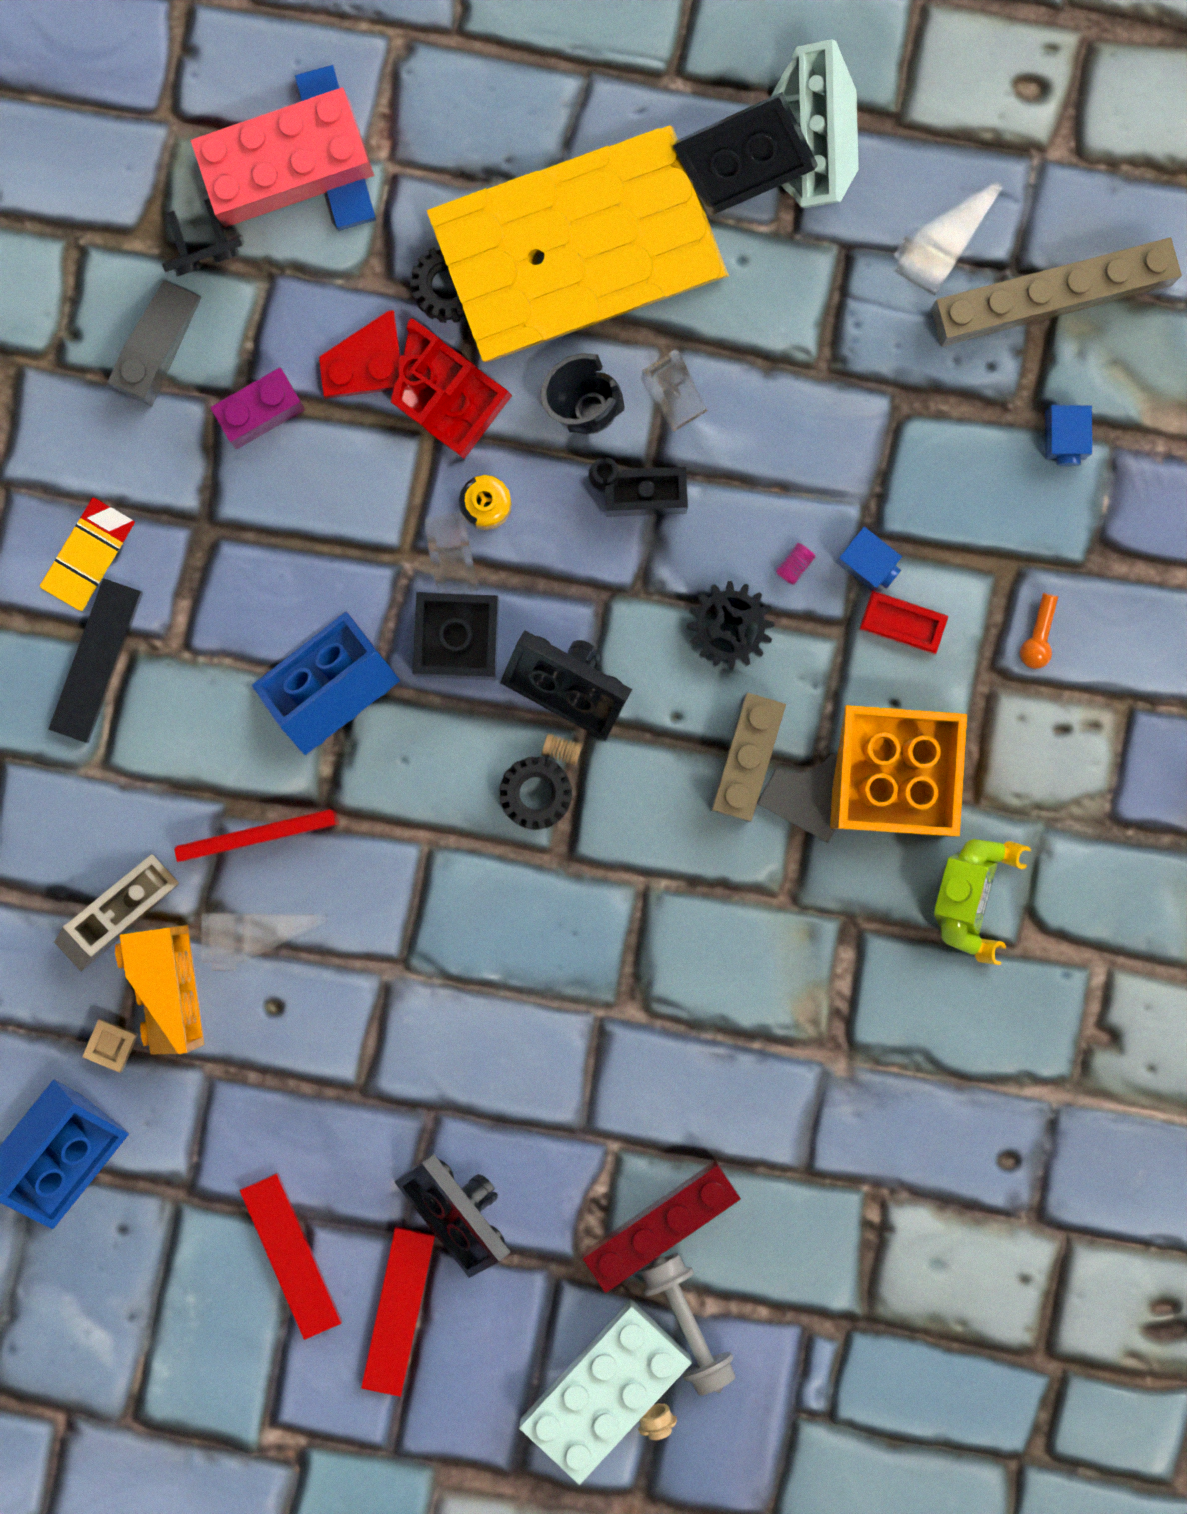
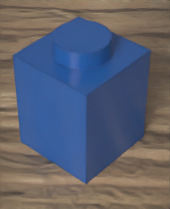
(1068, 434)
(870, 560)

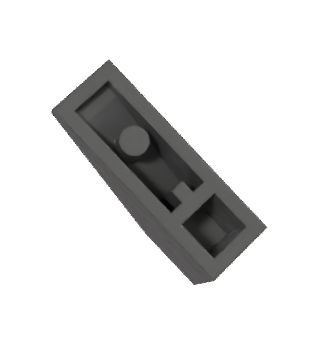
(154, 343)

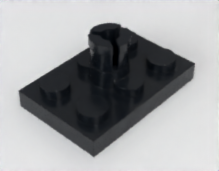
(745, 154)
(566, 683)
(455, 1213)

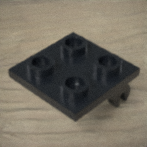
(190, 262)

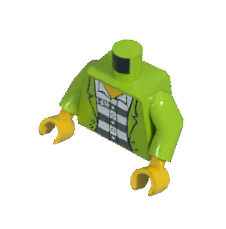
(966, 894)

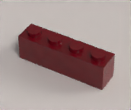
(660, 1226)

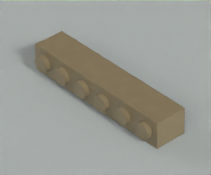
(1056, 292)

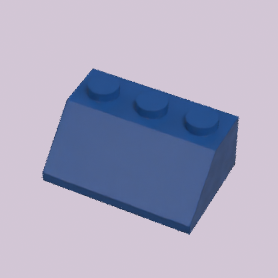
(325, 683)
(55, 1154)

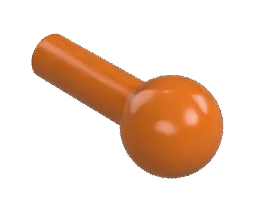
(1036, 650)

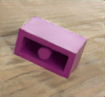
(257, 408)

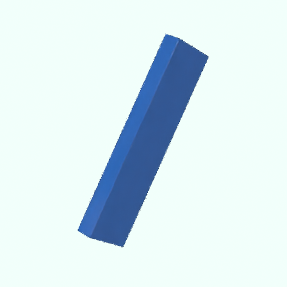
(352, 201)

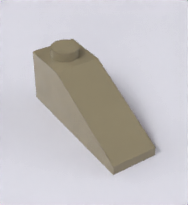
(115, 912)

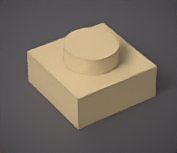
(110, 1045)

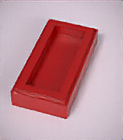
(903, 622)

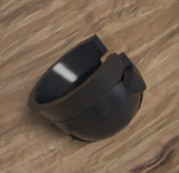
(580, 395)

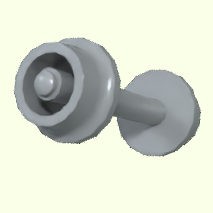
(711, 1371)

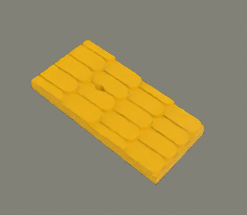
(613, 237)

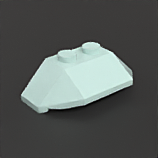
(826, 112)

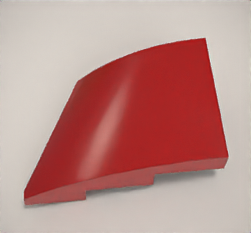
(445, 391)

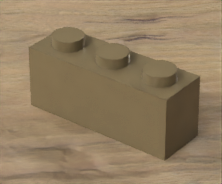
(748, 757)

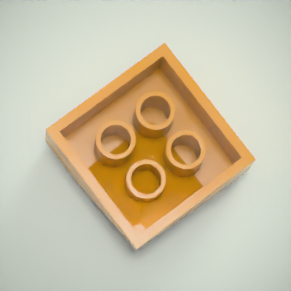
(899, 771)
(164, 981)

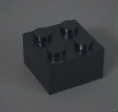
(456, 636)

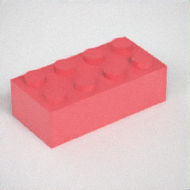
(282, 157)

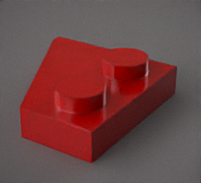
(363, 361)

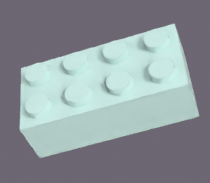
(605, 1391)

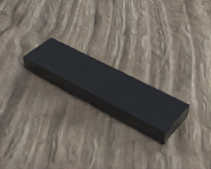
(95, 660)

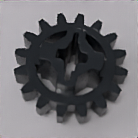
(712, 633)

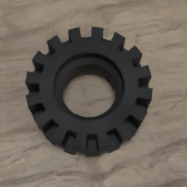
(422, 289)
(510, 793)

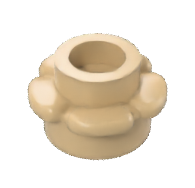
(657, 1422)

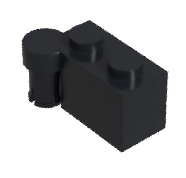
(640, 490)

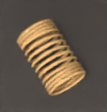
(551, 741)

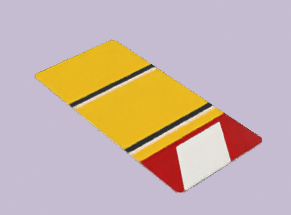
(87, 554)

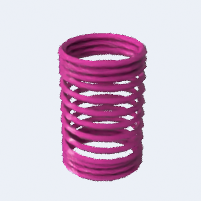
(804, 553)

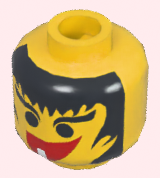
(478, 515)

